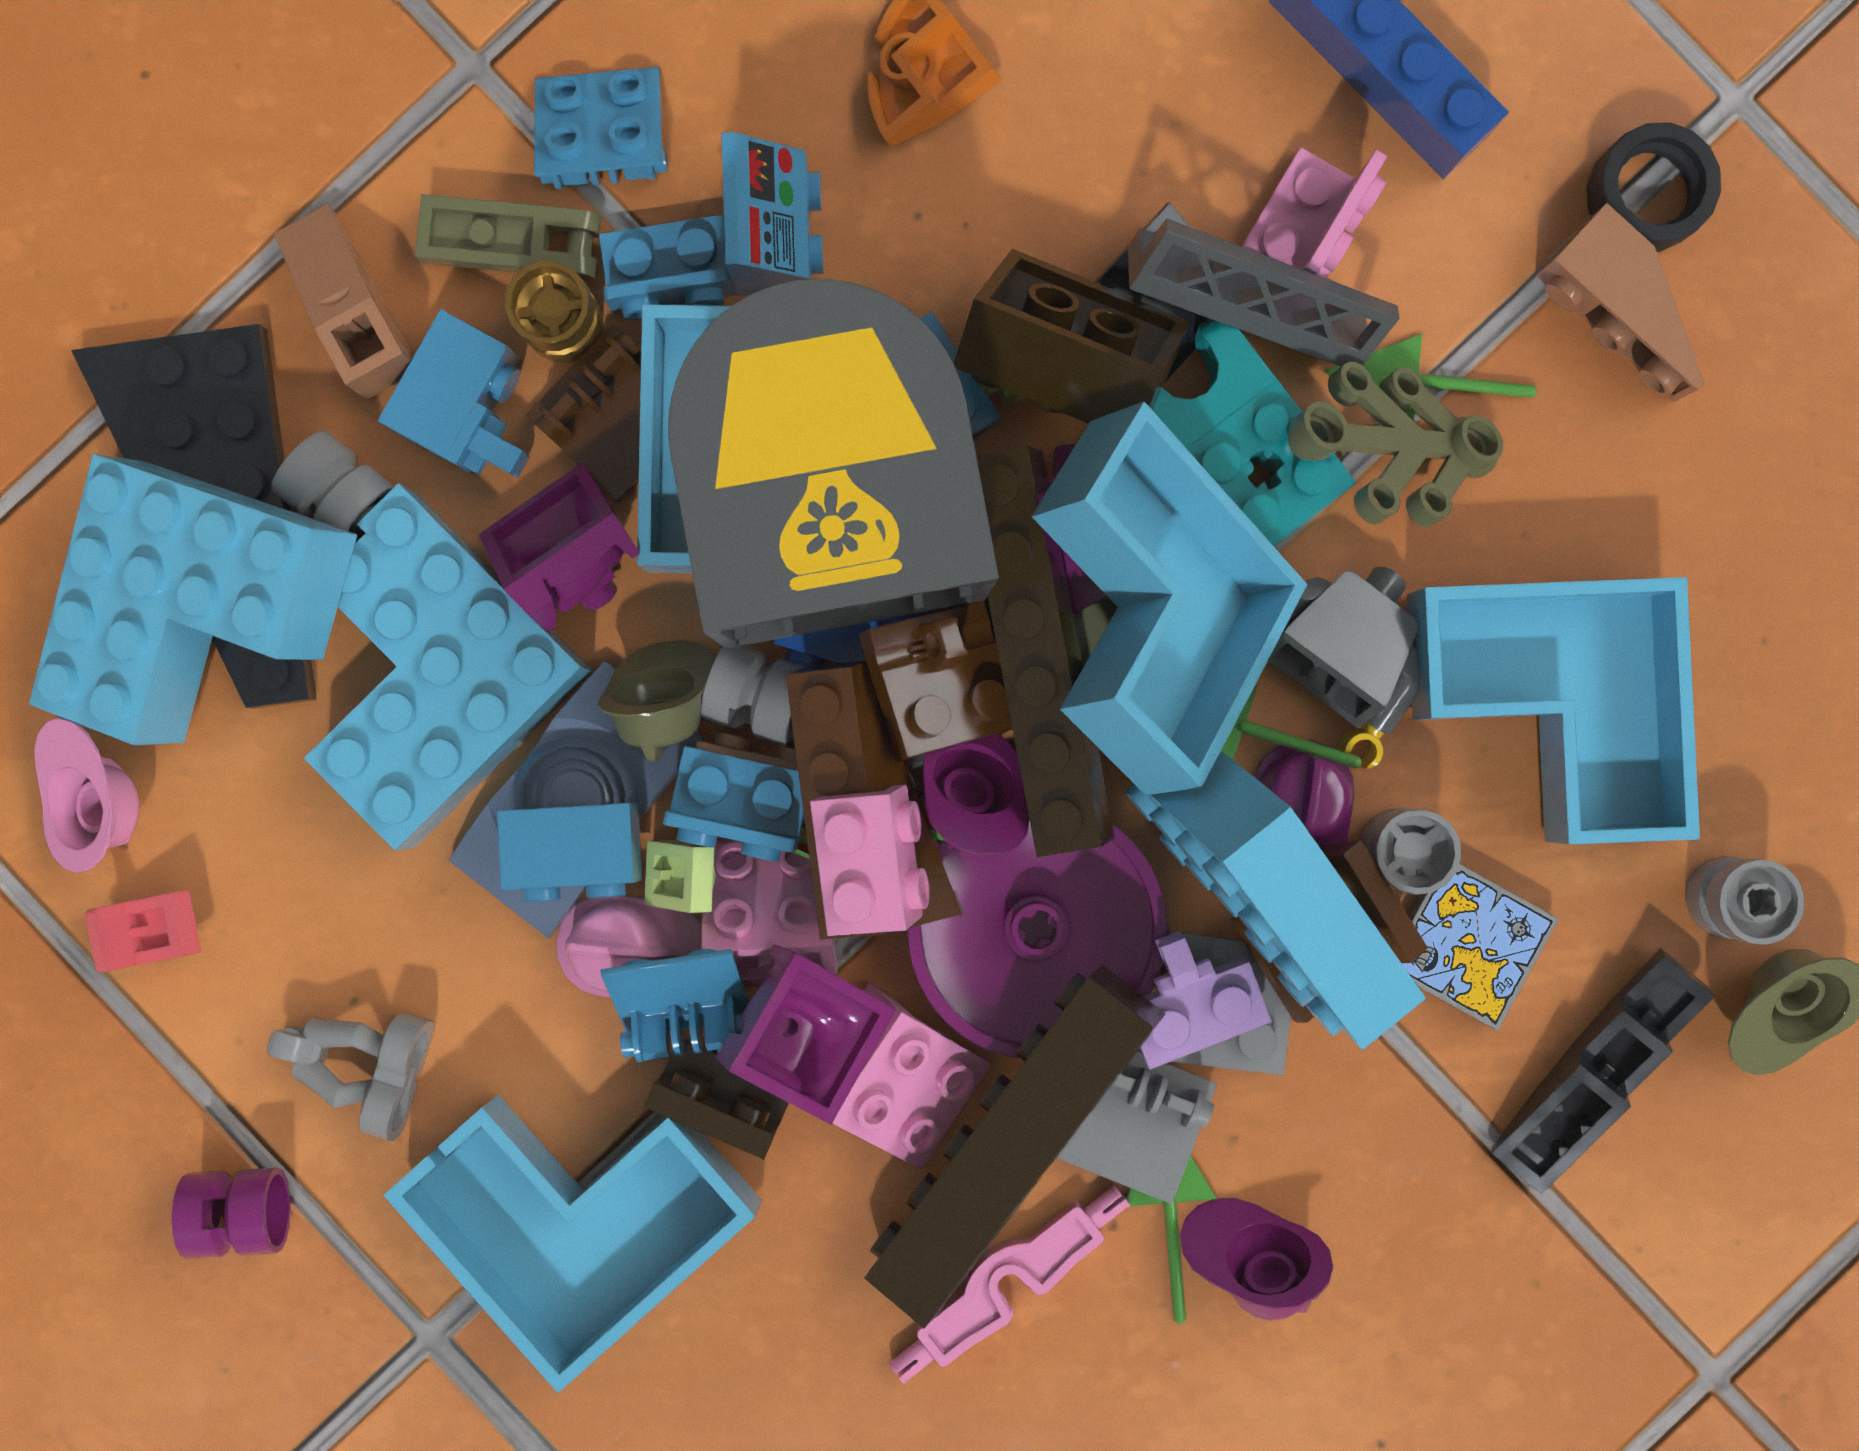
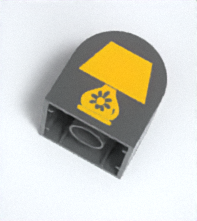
(825, 466)

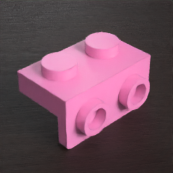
(869, 861)

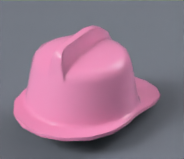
(83, 796)
(618, 930)

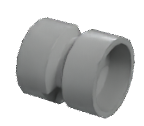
(323, 481)
(750, 692)
(1413, 849)
(1745, 899)

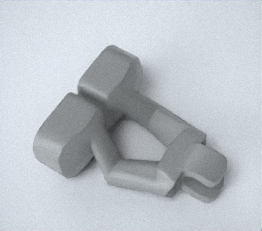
(399, 1060)

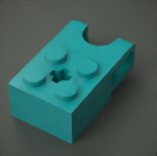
(1245, 423)

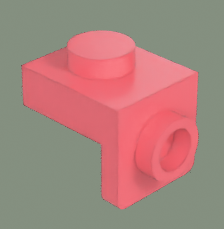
(142, 931)

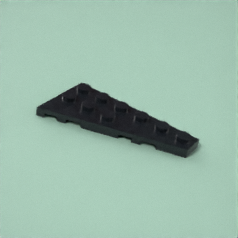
(211, 414)

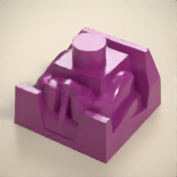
(559, 548)
(805, 1035)

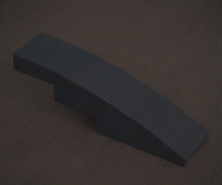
(1600, 1071)

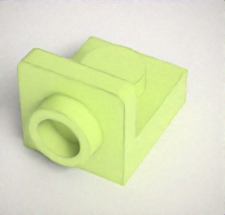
(679, 876)

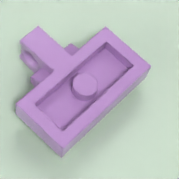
(1200, 1003)

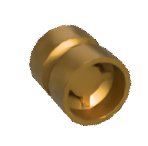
(553, 310)

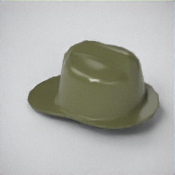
(658, 695)
(1793, 1008)

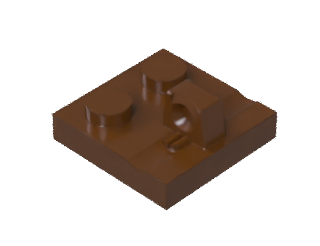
(938, 680)

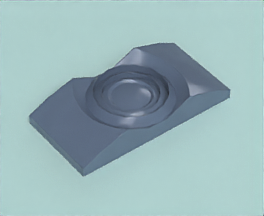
(572, 765)

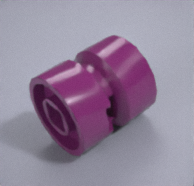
(221, 1212)

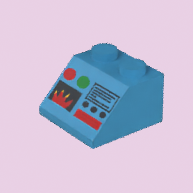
(769, 213)

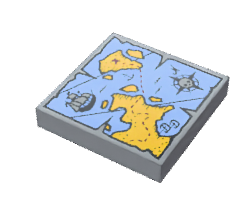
(1477, 945)

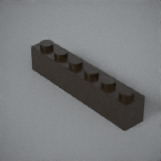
(1040, 660)
(1013, 1144)

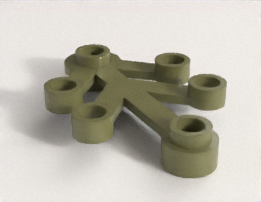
(1466, 443)

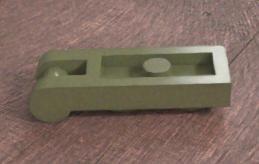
(503, 234)

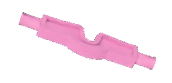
(1035, 1259)

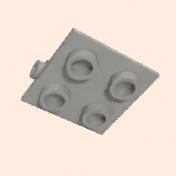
(1144, 1128)

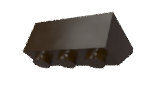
(1067, 340)

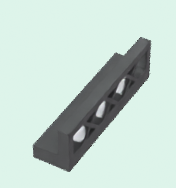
(1257, 294)

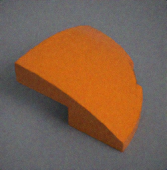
(924, 69)

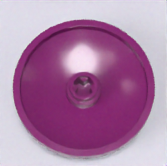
(1031, 930)

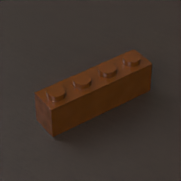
(848, 750)

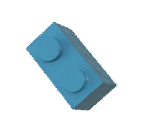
(569, 848)

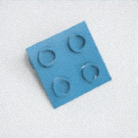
(598, 126)
(676, 996)

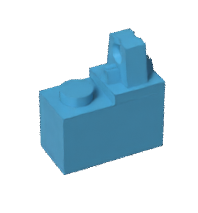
(451, 394)

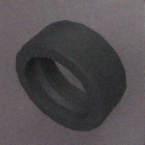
(1686, 153)

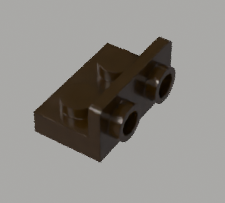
(716, 1102)

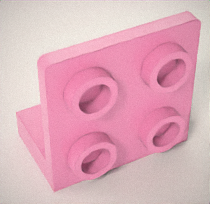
(1312, 209)
(763, 906)
(910, 1086)

